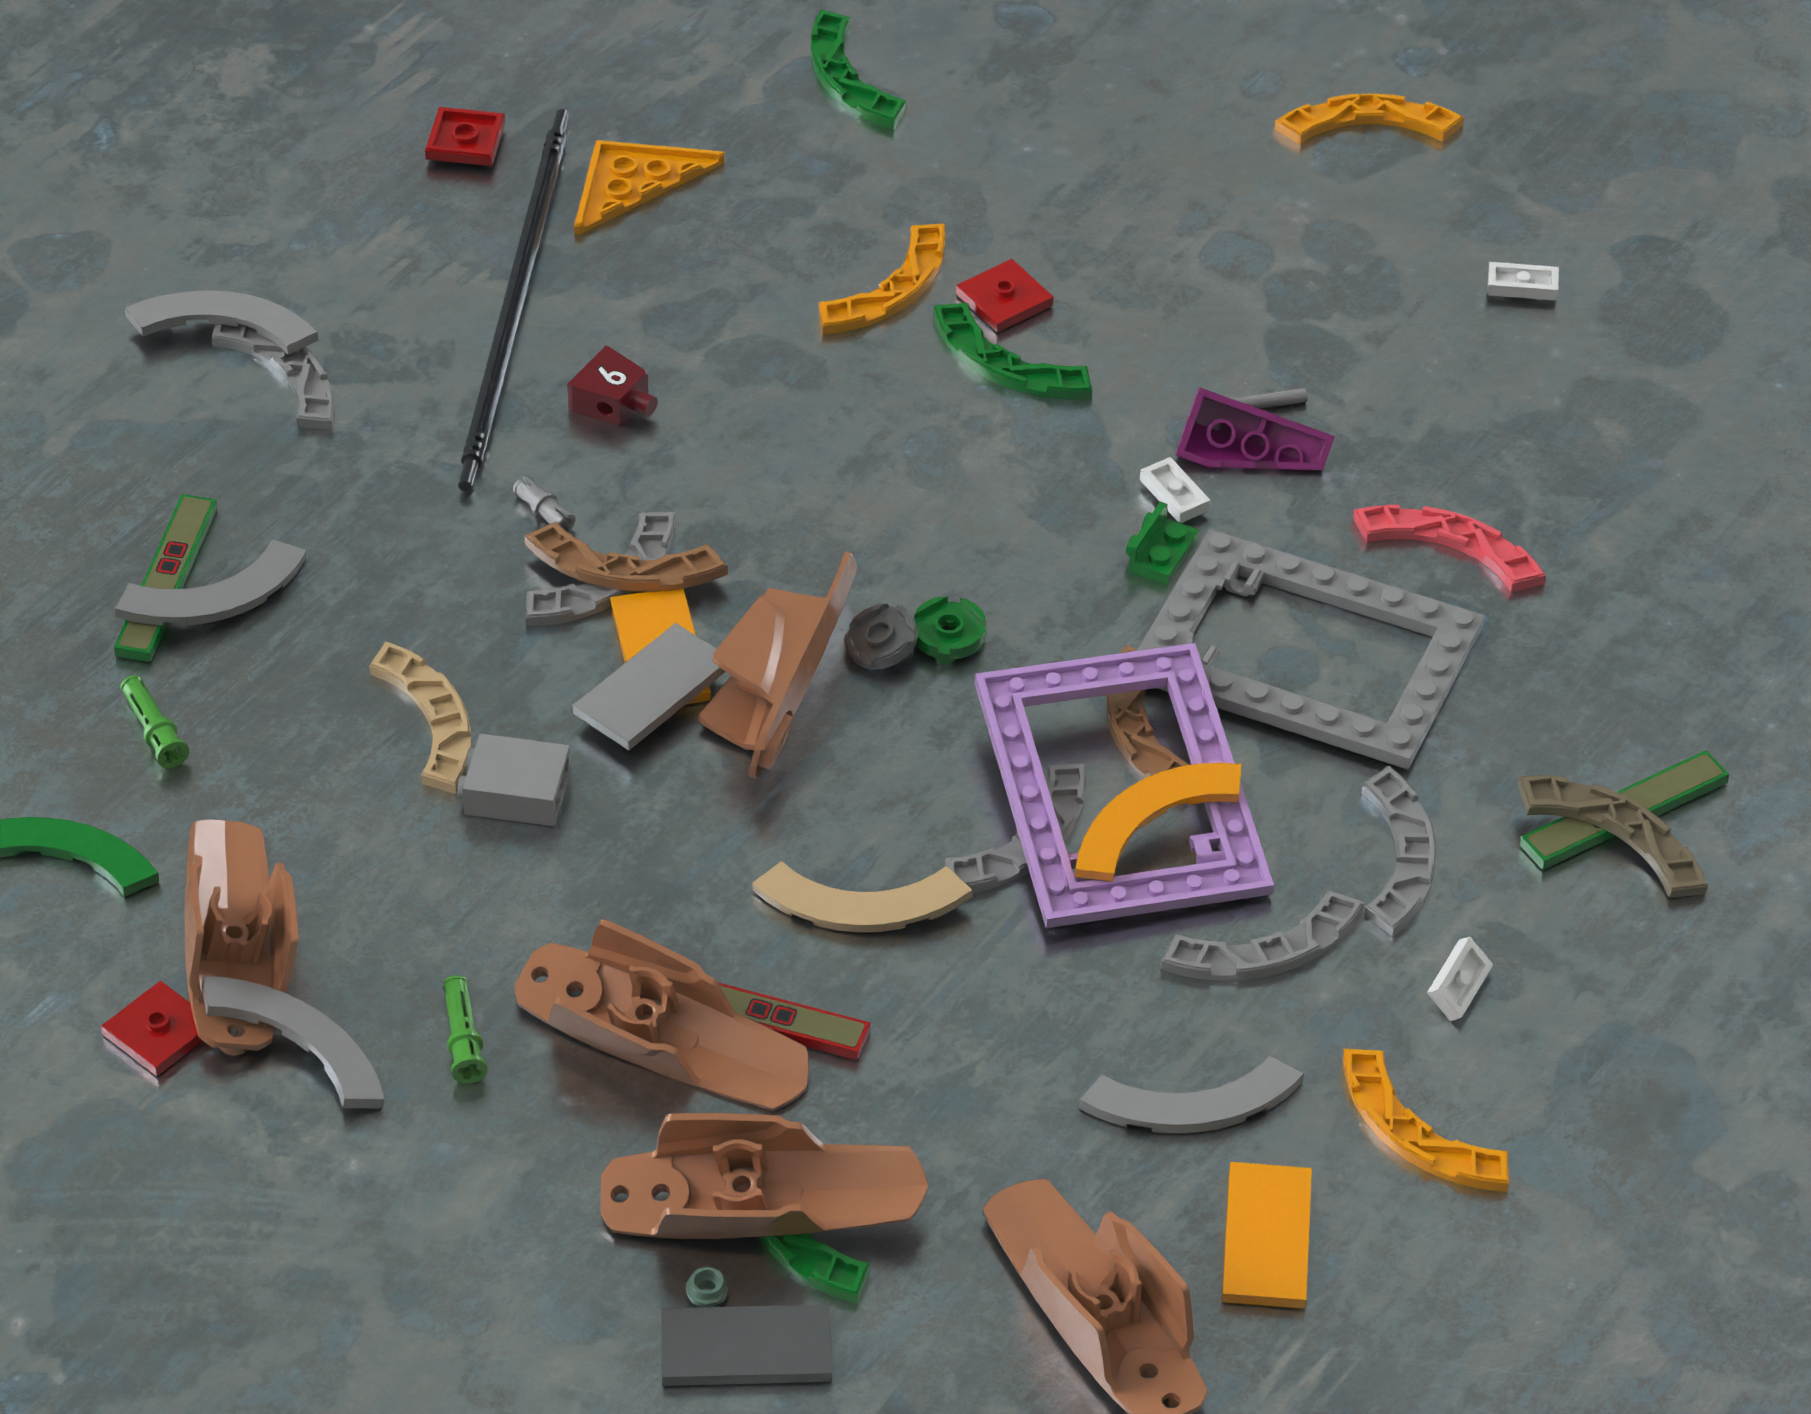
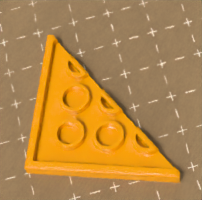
(633, 174)

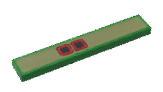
(169, 570)
(1656, 793)

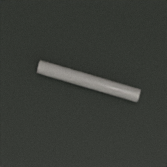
(1275, 399)

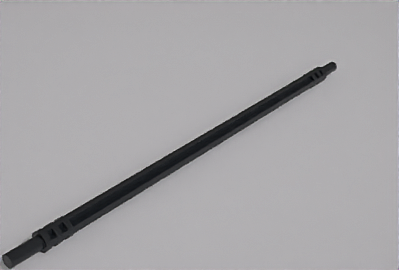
(513, 302)

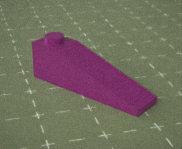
(1237, 435)

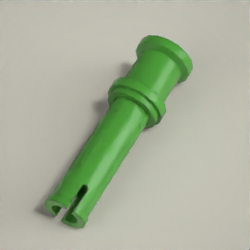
(158, 731)
(464, 1042)

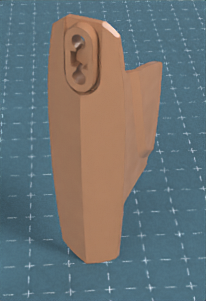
(772, 664)
(236, 925)
(661, 1016)
(757, 1180)
(1105, 1295)

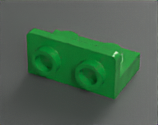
(1160, 546)

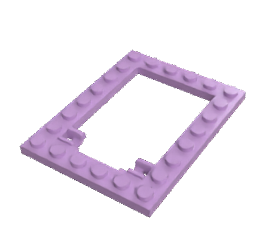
(1218, 876)

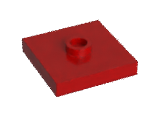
(465, 136)
(1004, 295)
(154, 1028)

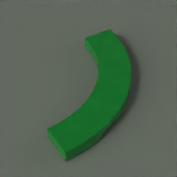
(841, 78)
(1005, 367)
(73, 840)
(820, 1265)

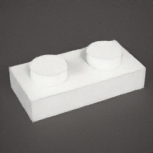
(1523, 281)
(1176, 489)
(1460, 978)

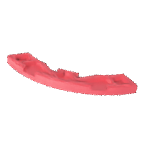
(1456, 531)

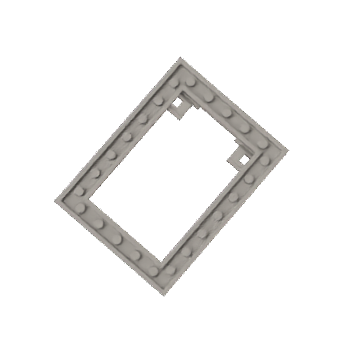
(1225, 558)

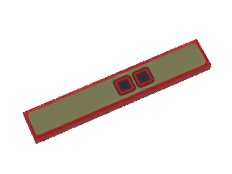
(802, 1023)

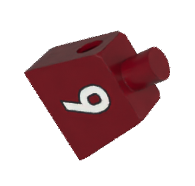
(610, 389)

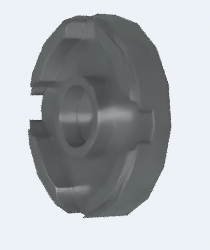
(881, 636)

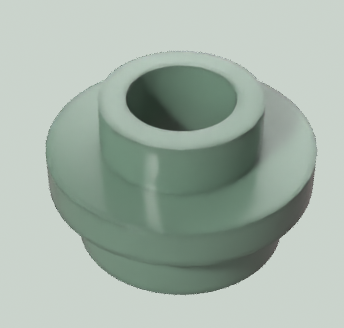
(707, 1279)

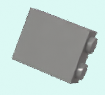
(515, 779)

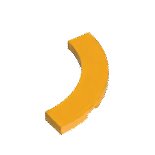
(1368, 109)
(896, 291)
(1146, 802)
(1411, 1136)

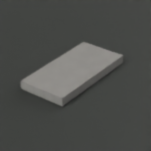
(650, 687)

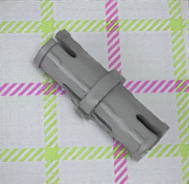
(543, 503)

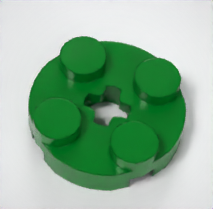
(950, 644)

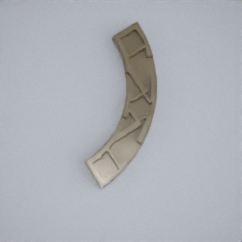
(1623, 818)

